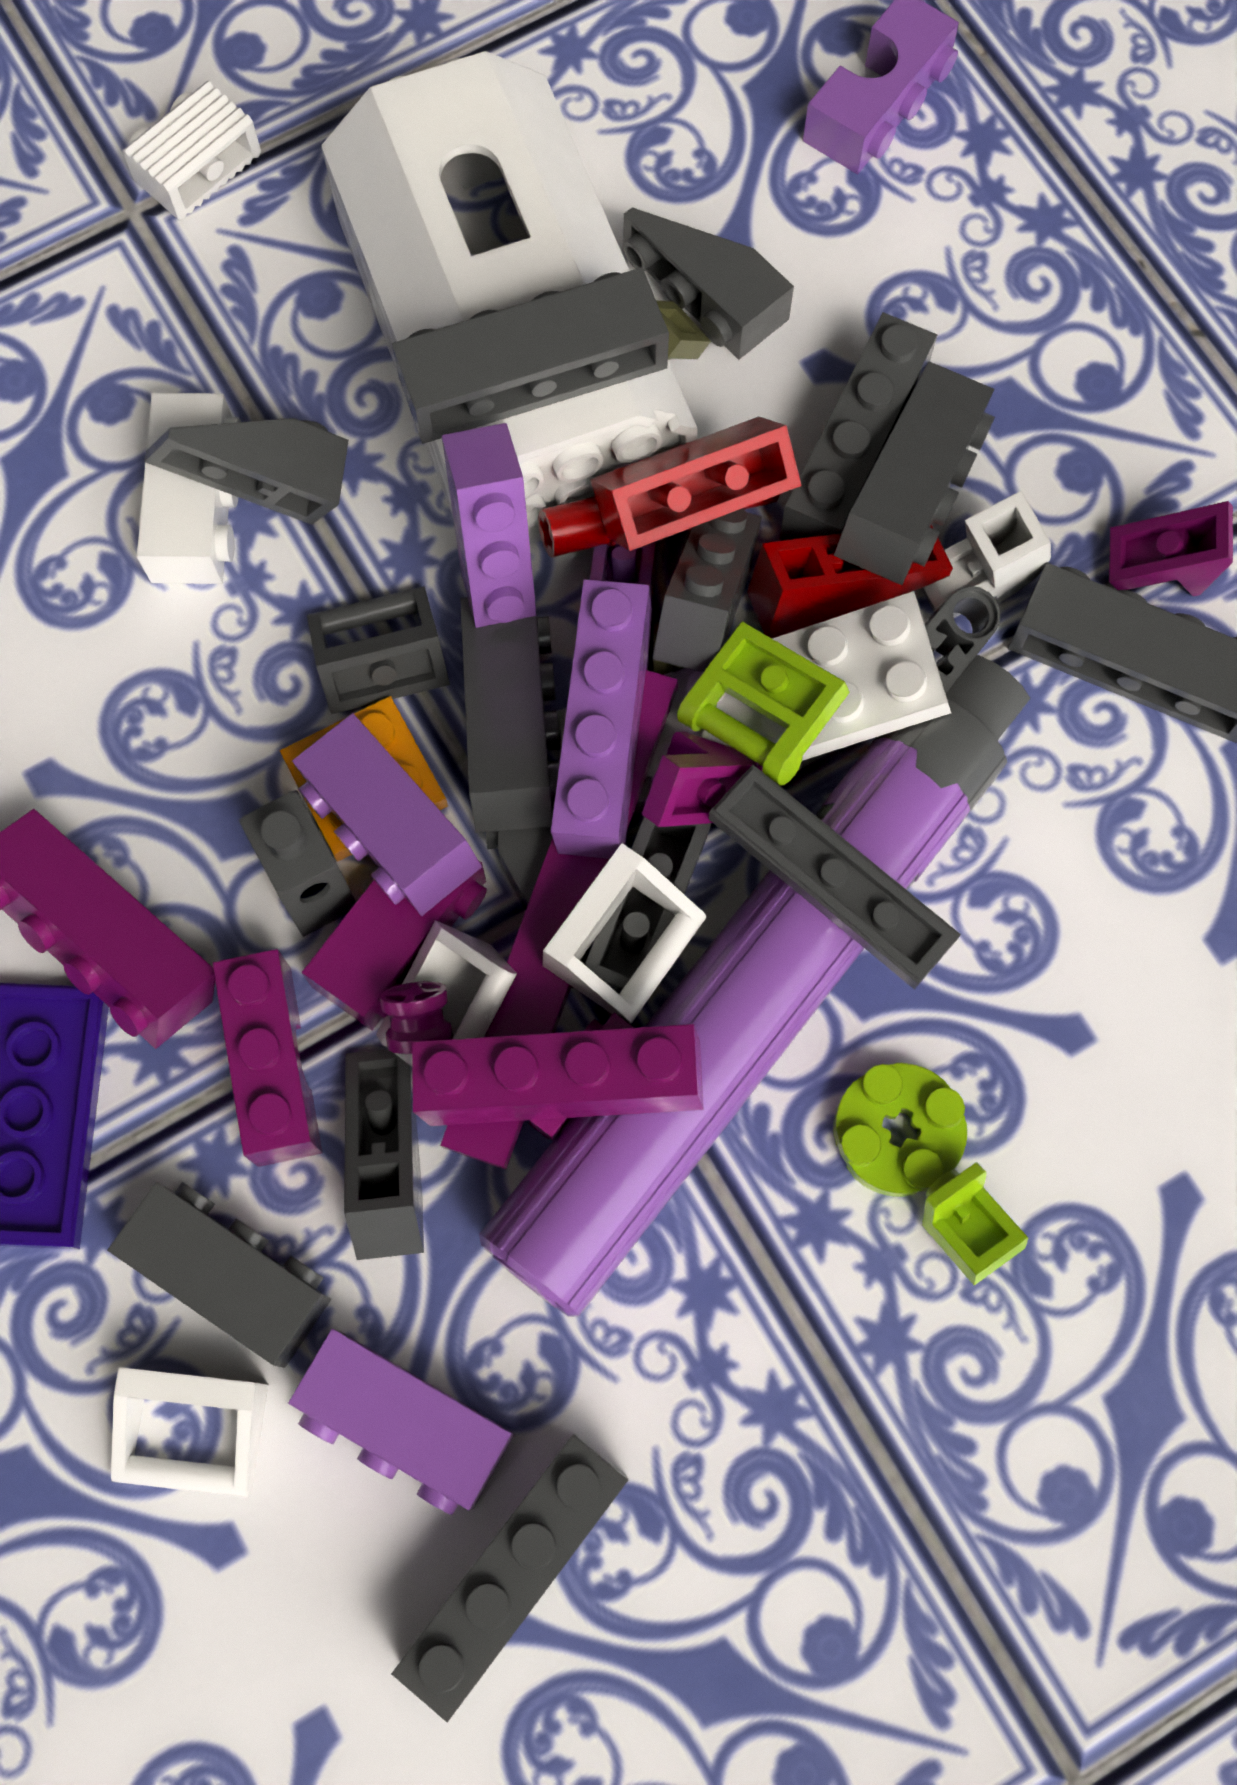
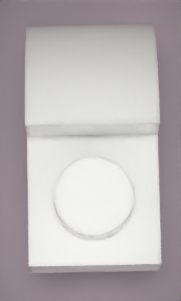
(1000, 554)

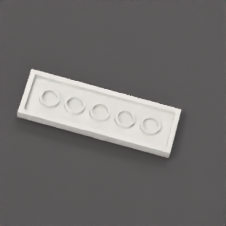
(877, 653)

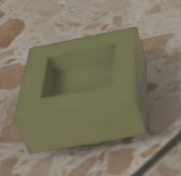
(685, 337)

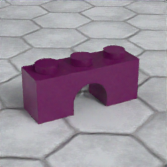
(264, 1060)

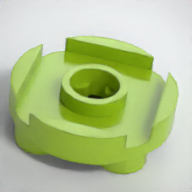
(866, 1145)

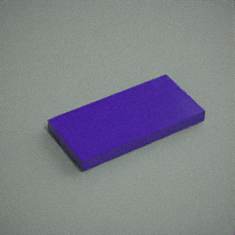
(47, 1110)

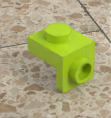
(971, 1223)

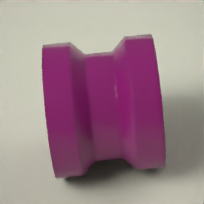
(415, 1014)

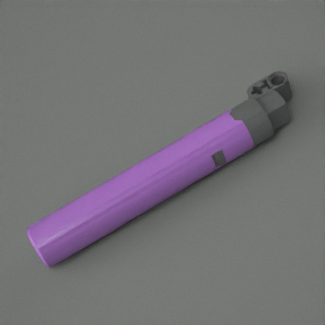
(761, 980)

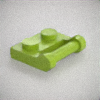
(775, 685)

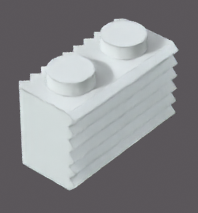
(192, 150)

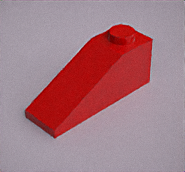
(805, 584)

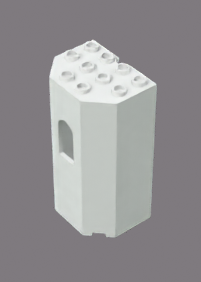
(468, 127)

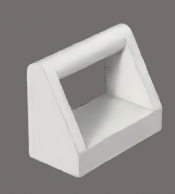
(592, 912)
(473, 977)
(129, 1395)

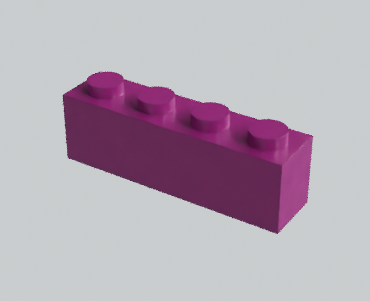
(100, 932)
(557, 1075)

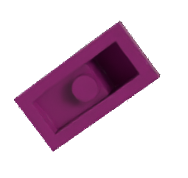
(1178, 546)
(693, 780)

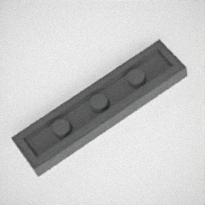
(834, 876)

